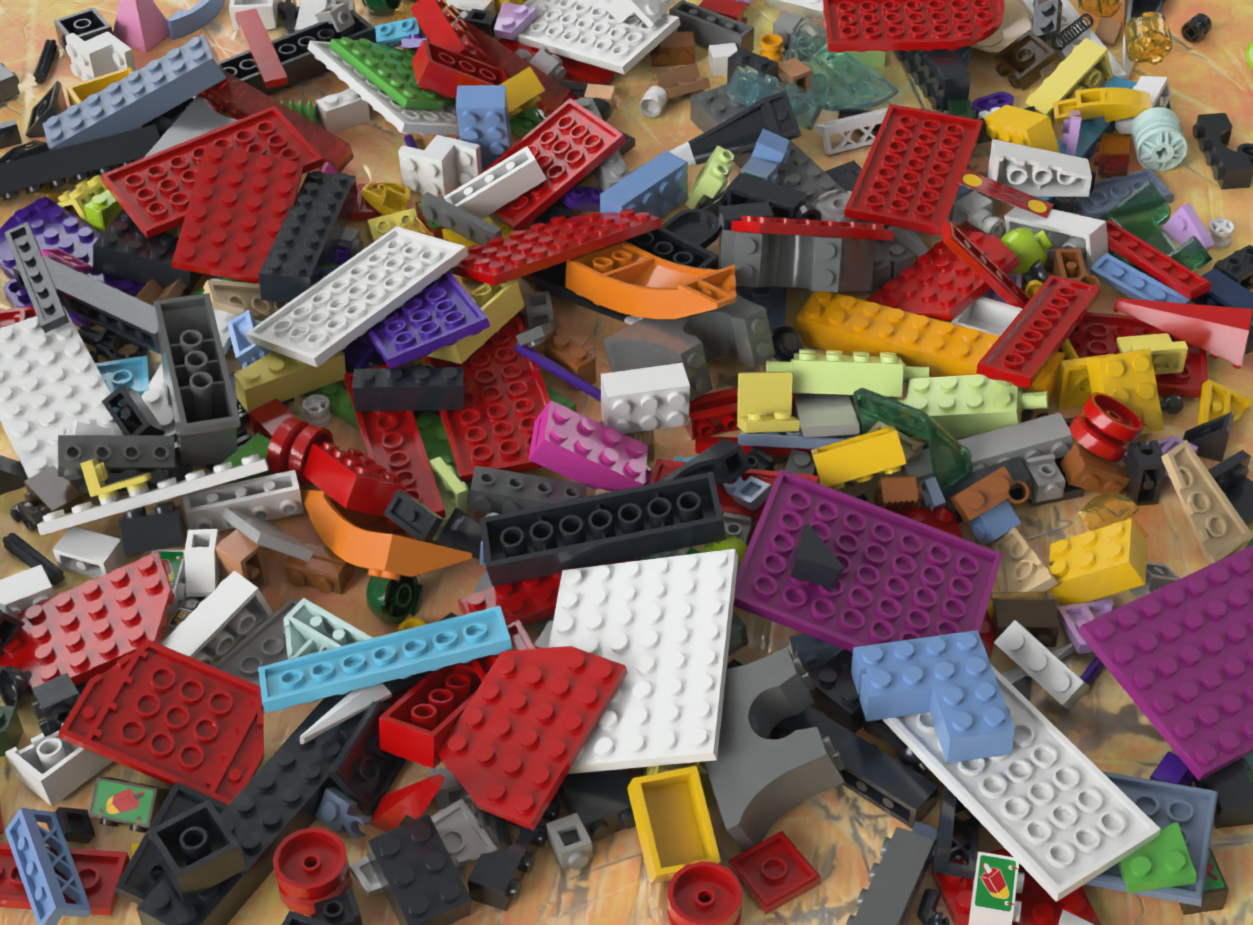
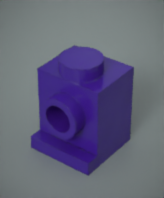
(1173, 770)

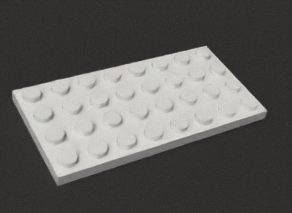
(592, 35)
(406, 120)
(356, 296)
(45, 388)
(1041, 799)

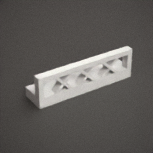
(848, 125)

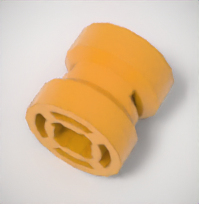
(771, 47)

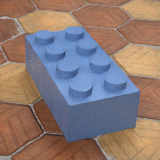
(484, 120)
(653, 188)

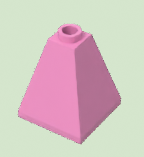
(140, 24)

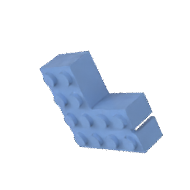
(938, 677)

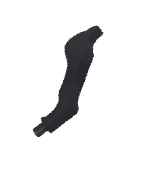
(289, 11)

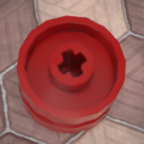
(1106, 426)
(292, 444)
(311, 868)
(704, 896)

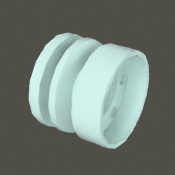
(1158, 139)

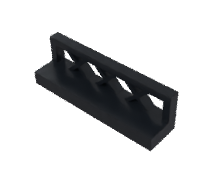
(949, 826)

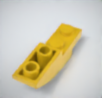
(1106, 102)

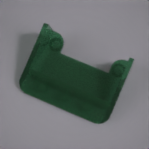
(1142, 215)
(948, 456)

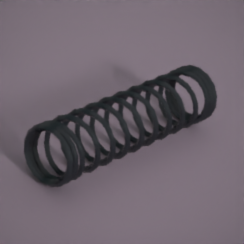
(1077, 34)

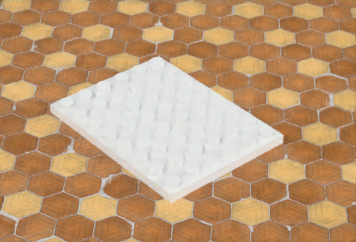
(673, 635)

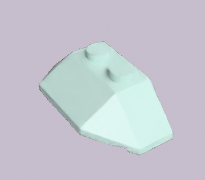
(315, 630)

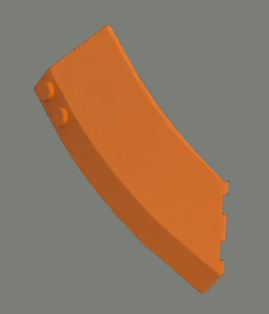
(370, 544)

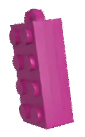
(587, 450)

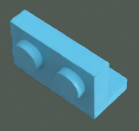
(392, 33)

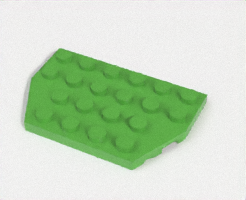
(390, 71)

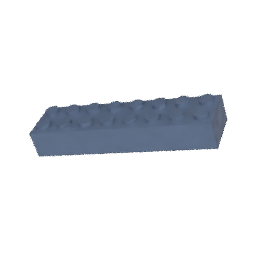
(138, 96)

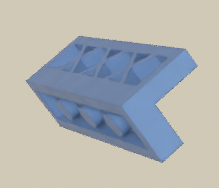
(1133, 282)
(37, 867)

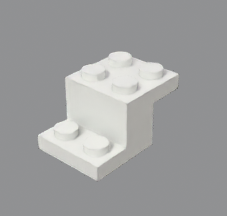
(647, 10)
(98, 55)
(439, 166)

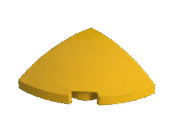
(387, 197)

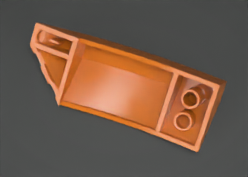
(647, 285)

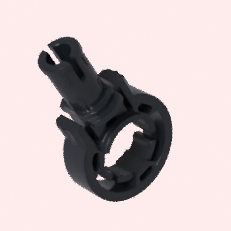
(108, 343)

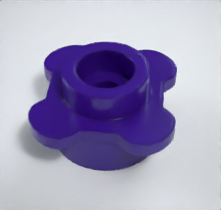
(341, 255)

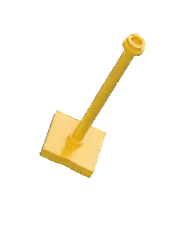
(1073, 378)

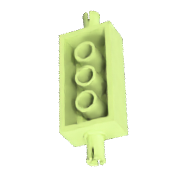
(847, 373)
(971, 403)

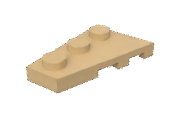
(1020, 565)

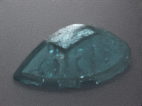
(837, 76)

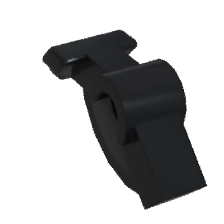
(27, 513)

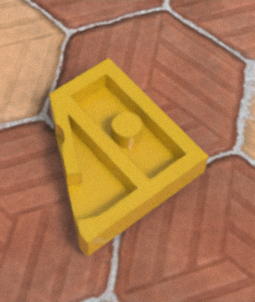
(1219, 400)

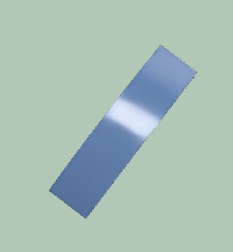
(185, 23)

